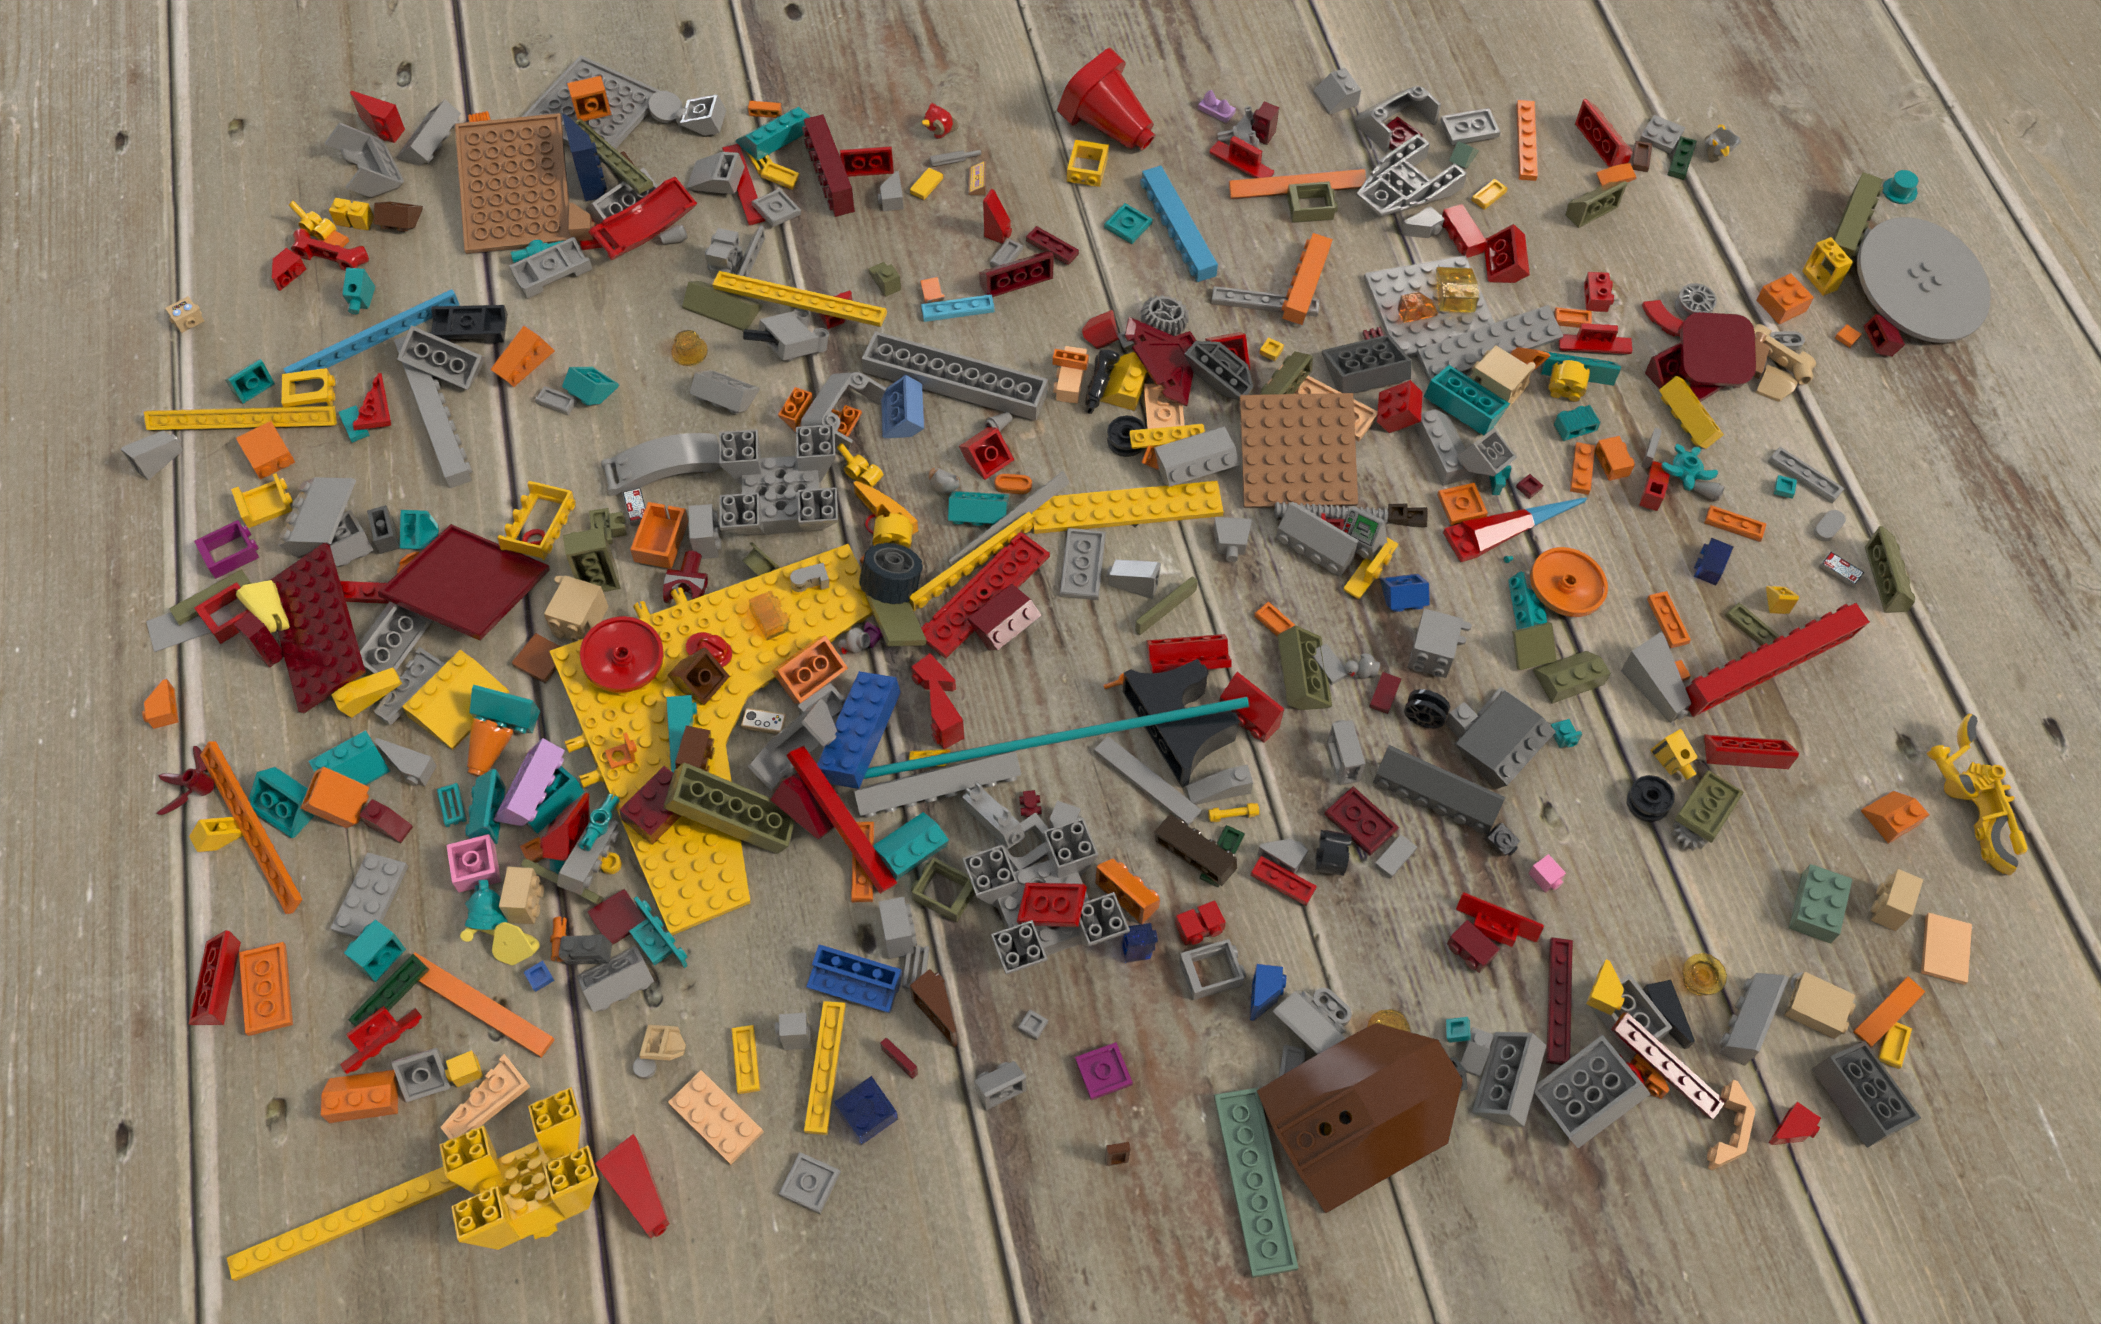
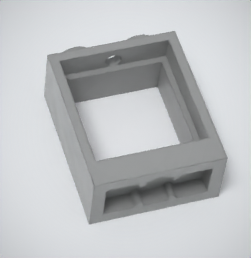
(1345, 752)
(1186, 962)

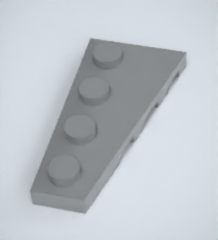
(417, 674)

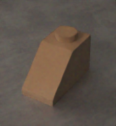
(579, 223)

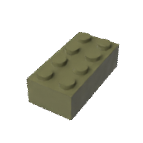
(592, 558)

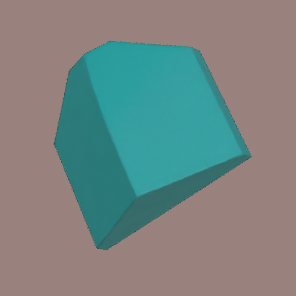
(417, 529)

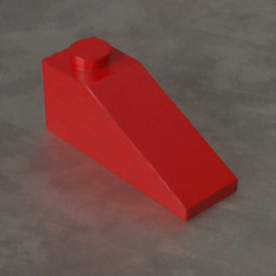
(996, 221)

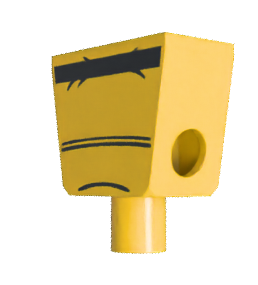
(1676, 754)

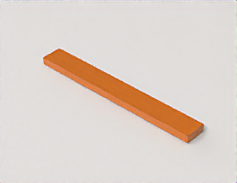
(1279, 185)
(485, 1009)

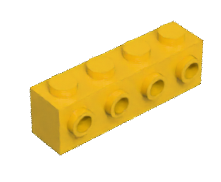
(1690, 412)

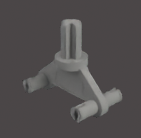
(1242, 130)

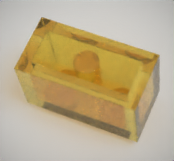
(769, 615)

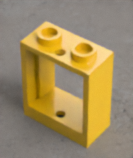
(1091, 151)
(1814, 269)

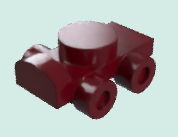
(1030, 802)

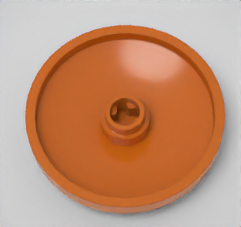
(1568, 582)

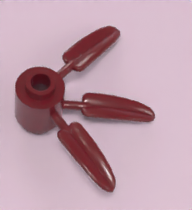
(192, 779)

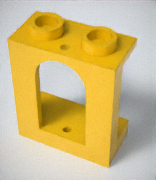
(326, 394)

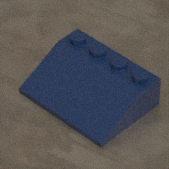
(585, 161)

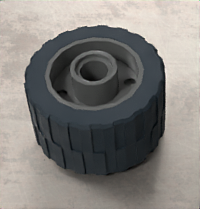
(890, 573)

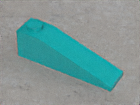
(680, 713)

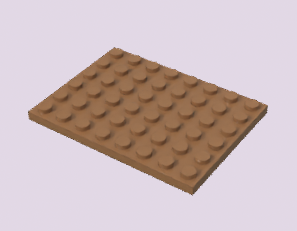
(512, 182)

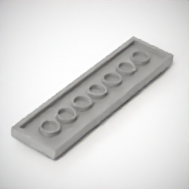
(1463, 351)

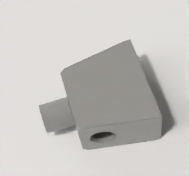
(1231, 536)

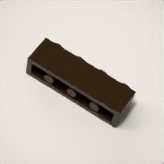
(1196, 849)

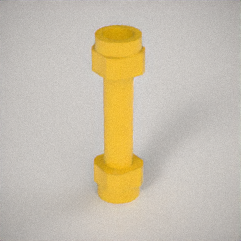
(1251, 810)

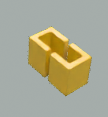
(358, 213)

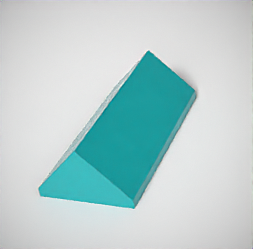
(1600, 370)

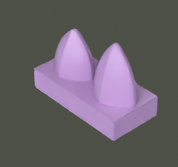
(1216, 108)

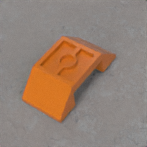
(799, 403)

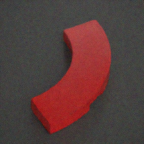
(1661, 316)

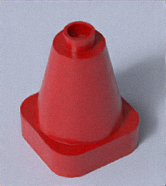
(1107, 102)

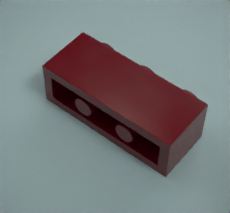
(259, 639)

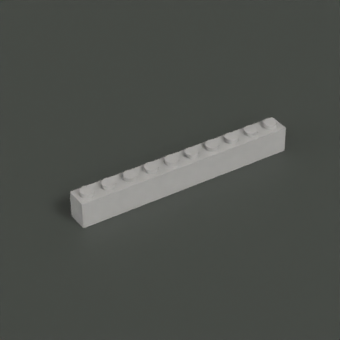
(437, 423)

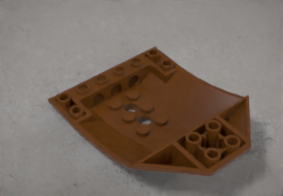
(1399, 1101)

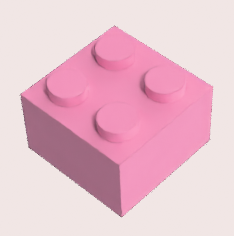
(473, 861)

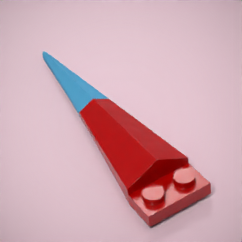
(1482, 534)

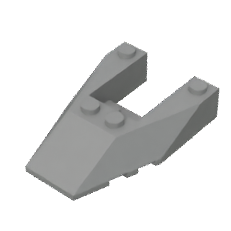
(1400, 186)

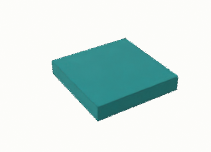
(1128, 223)

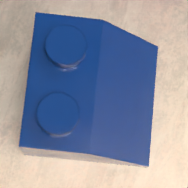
(1405, 592)
(1267, 985)

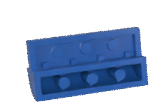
(854, 978)

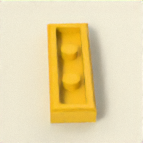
(745, 1059)

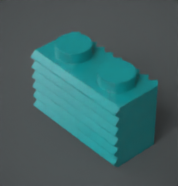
(1576, 422)

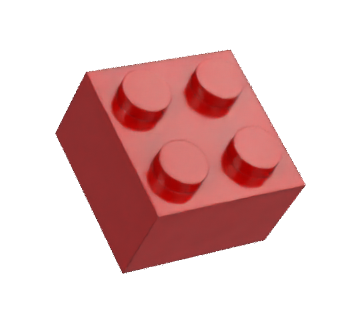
(1399, 406)

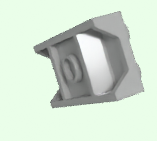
(549, 266)

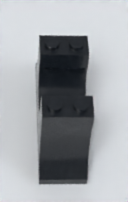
(1186, 740)

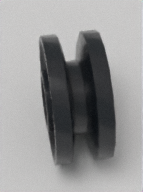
(1119, 437)
(1427, 708)
(1655, 788)

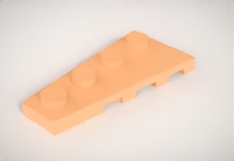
(493, 1095)

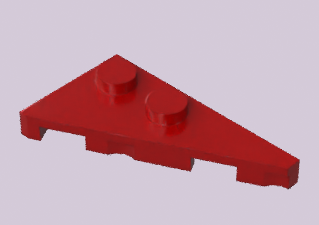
(375, 408)

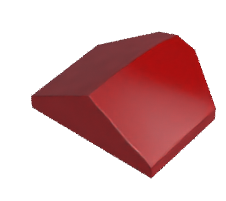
(1101, 330)

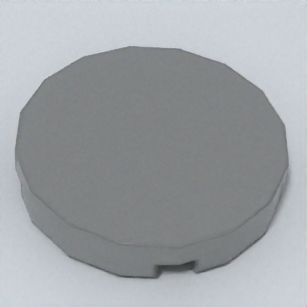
(664, 106)

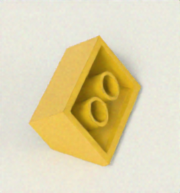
(1126, 382)

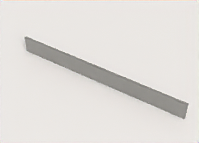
(1029, 505)

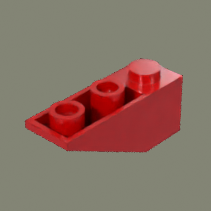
(1654, 487)

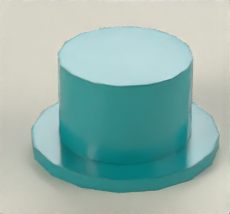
(1902, 187)

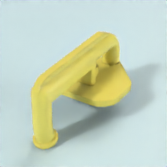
(509, 942)

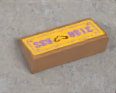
(977, 179)

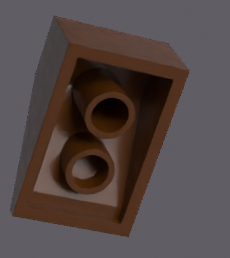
(931, 998)

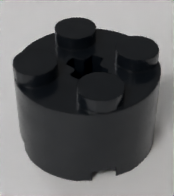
(1333, 852)

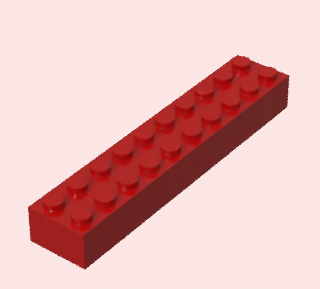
(1774, 658)

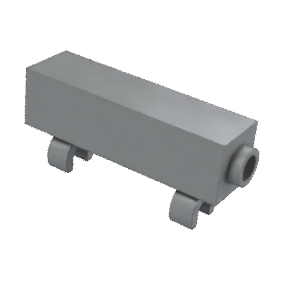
(993, 816)

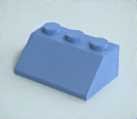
(902, 409)

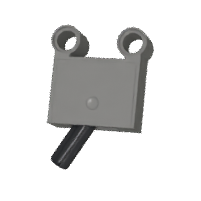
(789, 335)

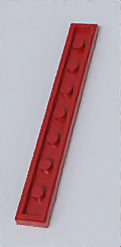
(841, 819)

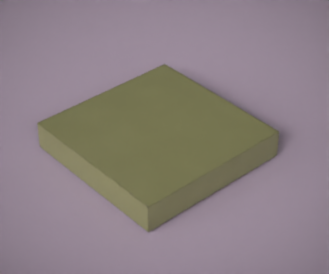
(1534, 646)

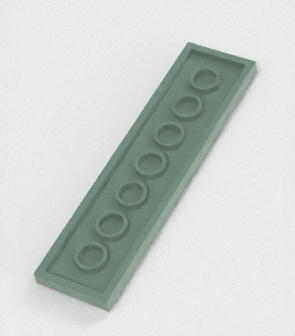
(1255, 1183)

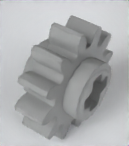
(1687, 837)

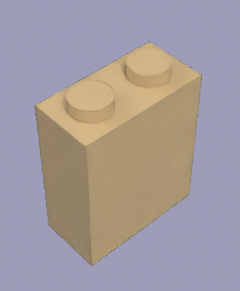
(1820, 1005)

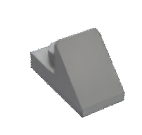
(1476, 1051)

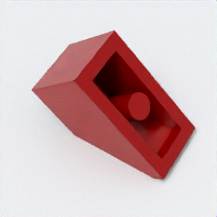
(927, 666)
(1796, 1126)

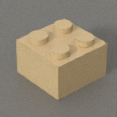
(521, 895)
(1896, 899)

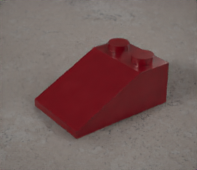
(800, 804)

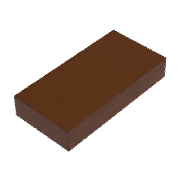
(1641, 156)
(1117, 1153)

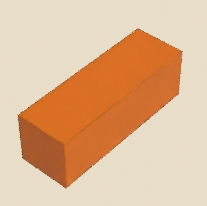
(764, 109)
(1070, 359)

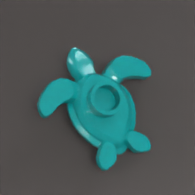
(1688, 467)

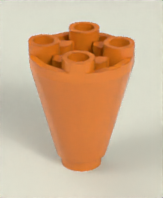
(486, 745)

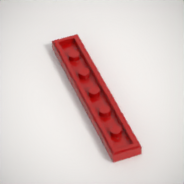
(746, 189)

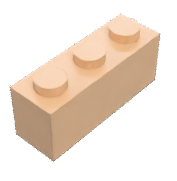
(1069, 380)

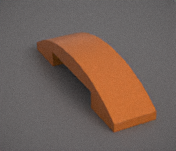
(1889, 1011)

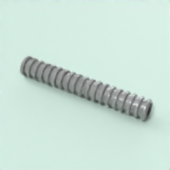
(1330, 512)

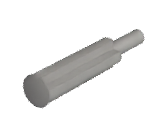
(952, 157)

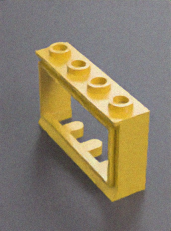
(543, 492)

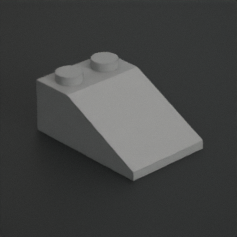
(349, 540)

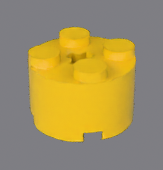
(1569, 380)
(893, 530)

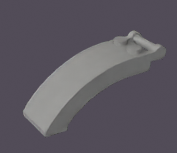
(662, 459)

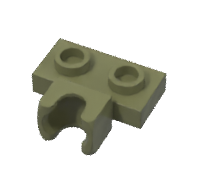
(611, 522)

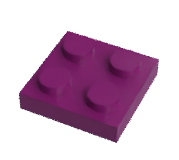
(1103, 1071)

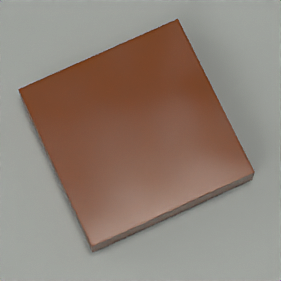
(536, 658)

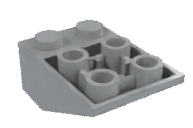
(717, 173)

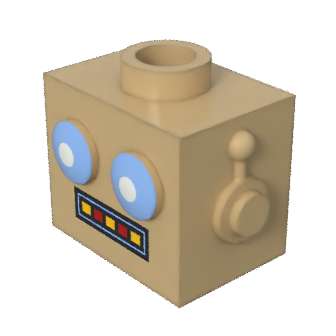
(184, 314)

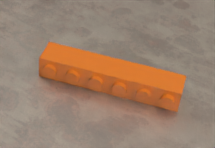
(1307, 278)

